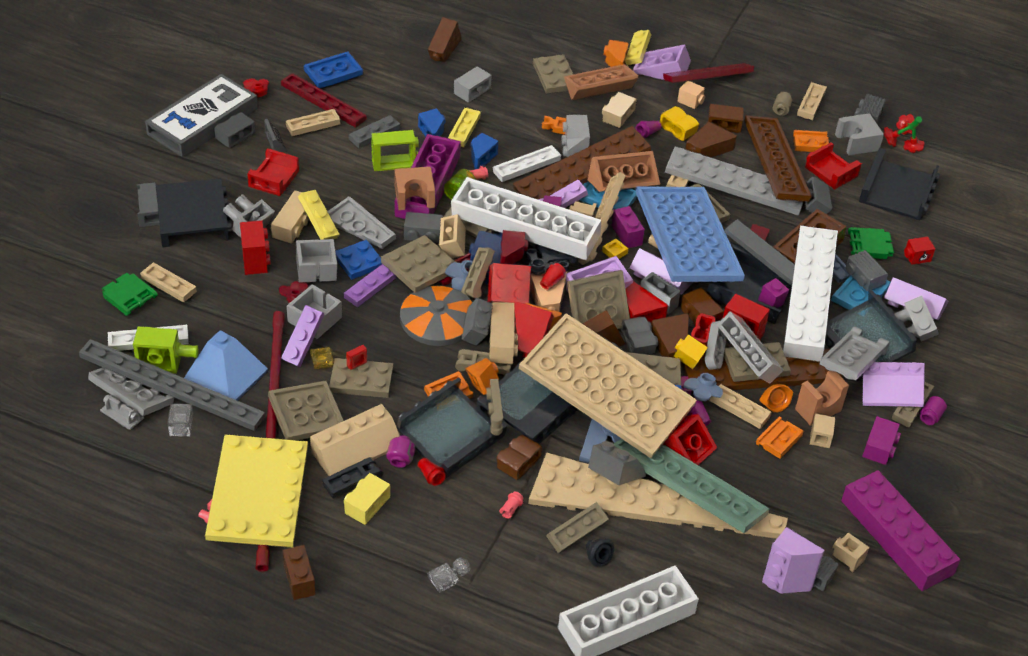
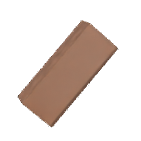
(600, 81)
(637, 167)

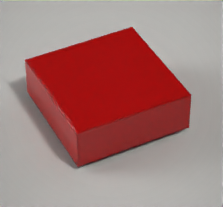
(356, 357)

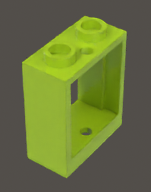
(393, 162)

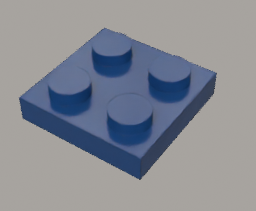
(358, 259)

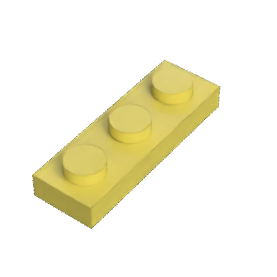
(638, 47)
(465, 125)
(318, 215)

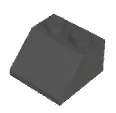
(615, 463)

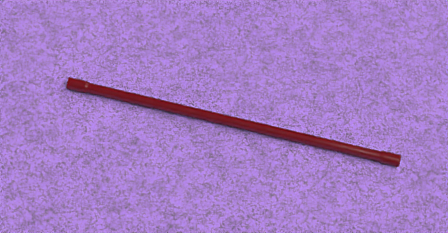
(262, 553)

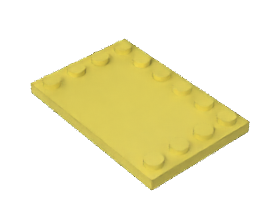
(257, 491)

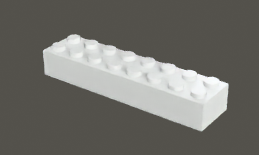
(541, 221)
(810, 294)

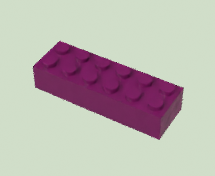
(442, 157)
(900, 530)

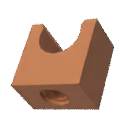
(414, 182)
(824, 400)

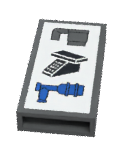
(193, 118)

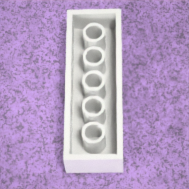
(628, 613)

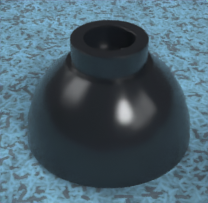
(600, 551)

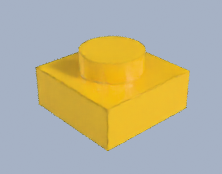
(615, 248)

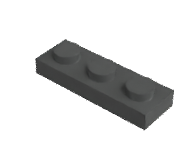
(363, 136)

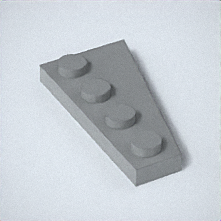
(359, 222)
(130, 392)

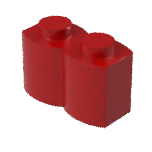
(702, 329)

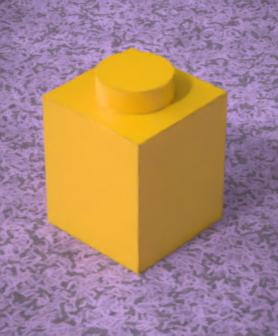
(689, 351)

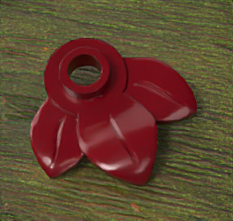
(293, 291)

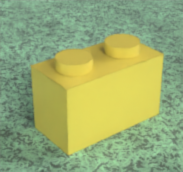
(367, 498)

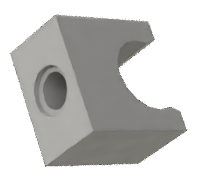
(863, 133)

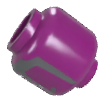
(400, 451)

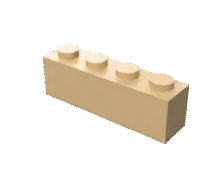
(503, 333)

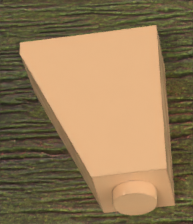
(549, 298)

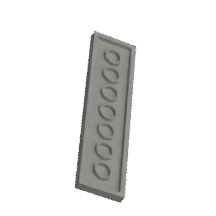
(727, 178)

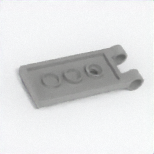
(854, 354)

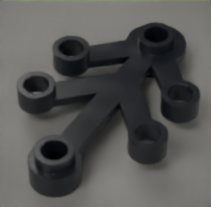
(540, 266)

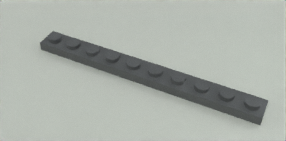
(172, 385)

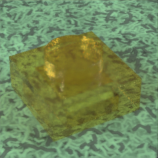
(321, 357)

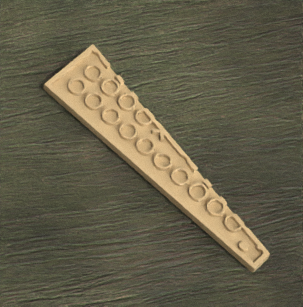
(576, 486)

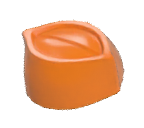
(777, 397)

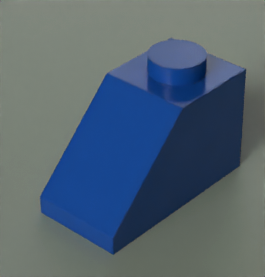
(431, 122)
(483, 150)

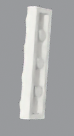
(526, 163)
(124, 339)

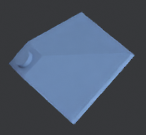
(226, 367)

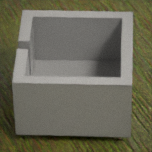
(316, 260)
(316, 299)

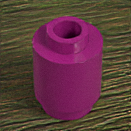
(933, 410)

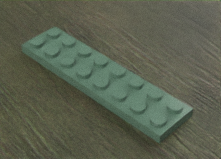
(700, 486)

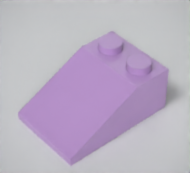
(663, 61)
(601, 267)

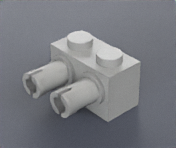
(251, 212)
(918, 313)

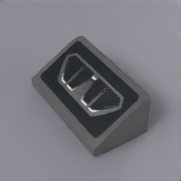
(274, 137)

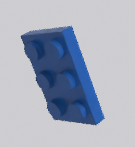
(333, 69)

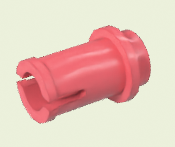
(480, 173)
(514, 500)

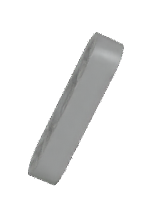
(716, 347)

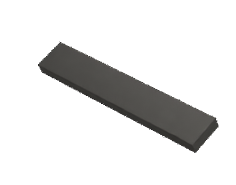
(761, 250)

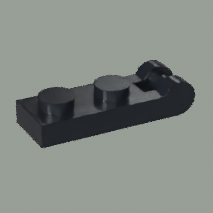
(349, 477)

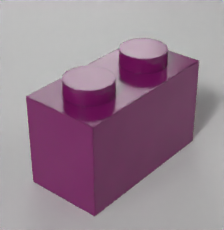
(627, 227)
(881, 440)

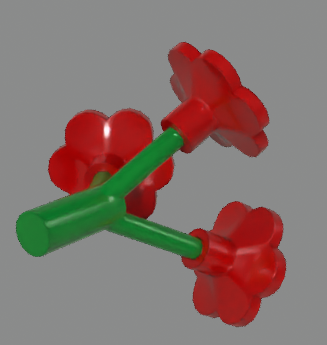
(906, 124)

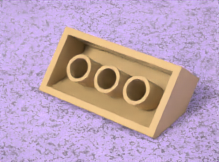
(354, 440)

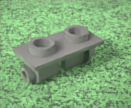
(120, 412)

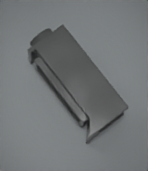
(147, 205)

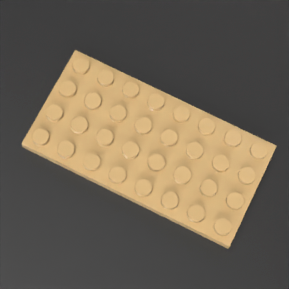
(608, 385)

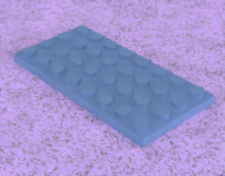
(689, 234)

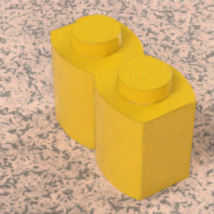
(679, 123)

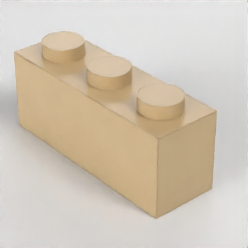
(290, 220)

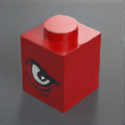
(919, 250)

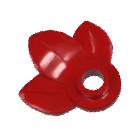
(257, 87)

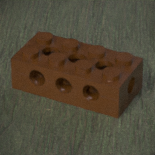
(817, 219)

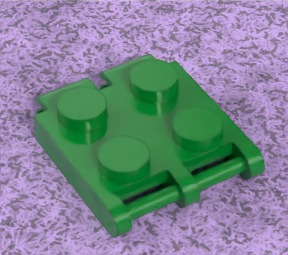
(872, 240)
(128, 293)

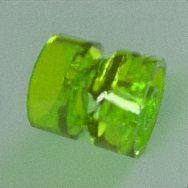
(453, 185)

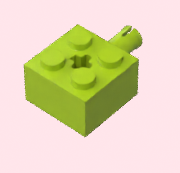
(161, 348)

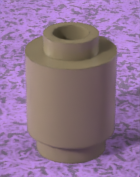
(782, 103)

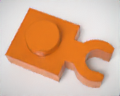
(556, 125)

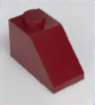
(512, 246)

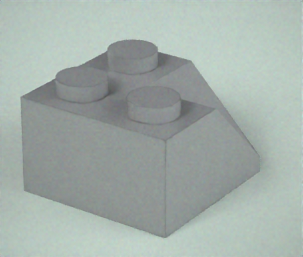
(576, 134)

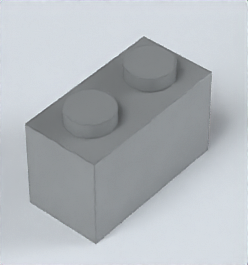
(472, 84)

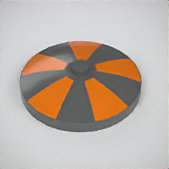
(435, 315)

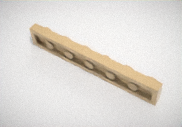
(605, 209)

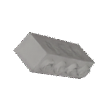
(750, 347)

